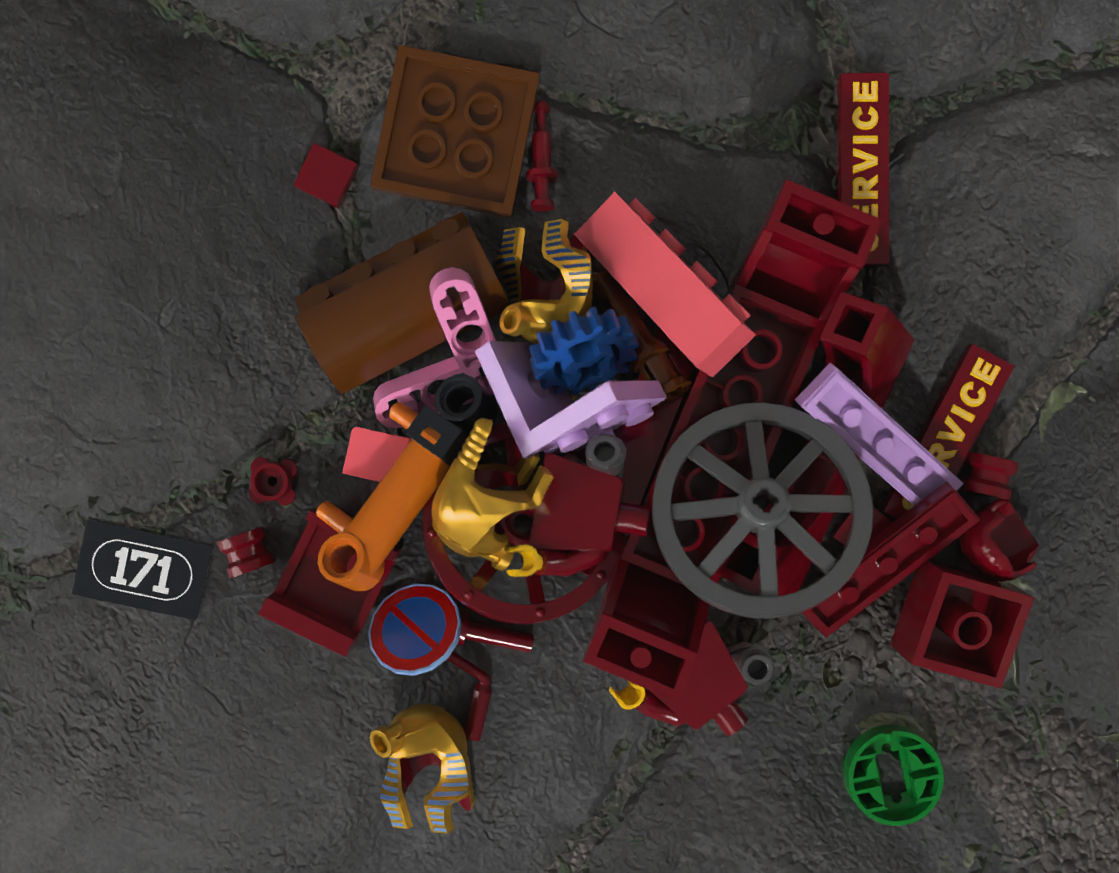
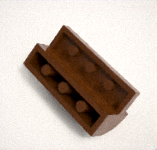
(384, 307)

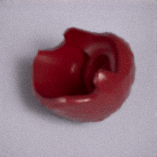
(999, 543)

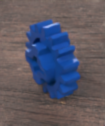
(583, 351)

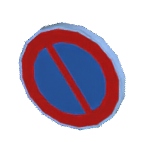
(415, 629)

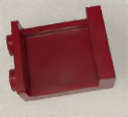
(317, 606)

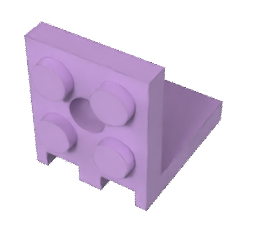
(552, 421)

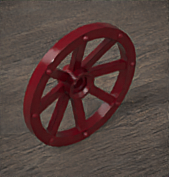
(470, 593)

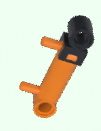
(405, 485)

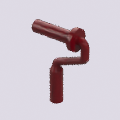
(482, 691)

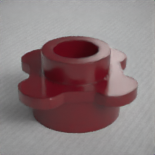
(262, 490)

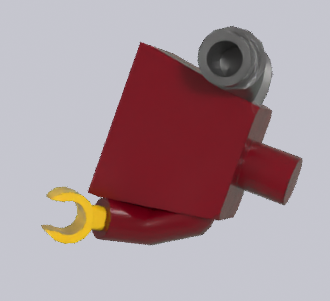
(581, 512)
(711, 689)

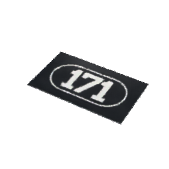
(142, 569)

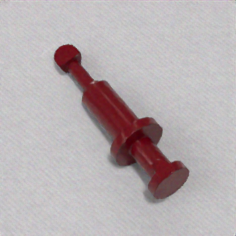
(541, 173)

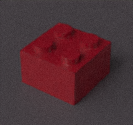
(961, 623)

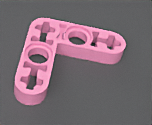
(464, 353)

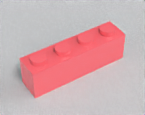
(664, 285)

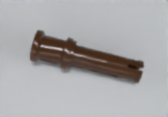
(653, 354)

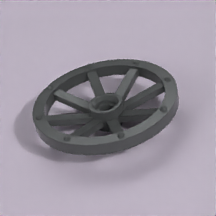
(753, 519)

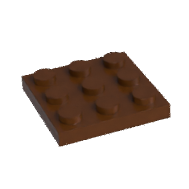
(455, 131)

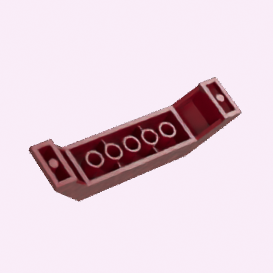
(789, 286)

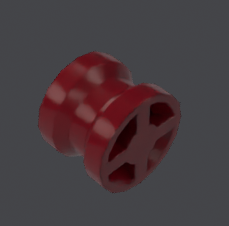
(989, 476)
(246, 552)

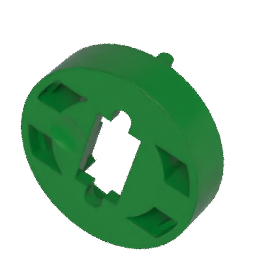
(915, 799)

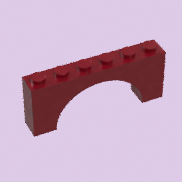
(870, 351)

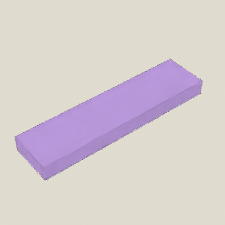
(874, 435)

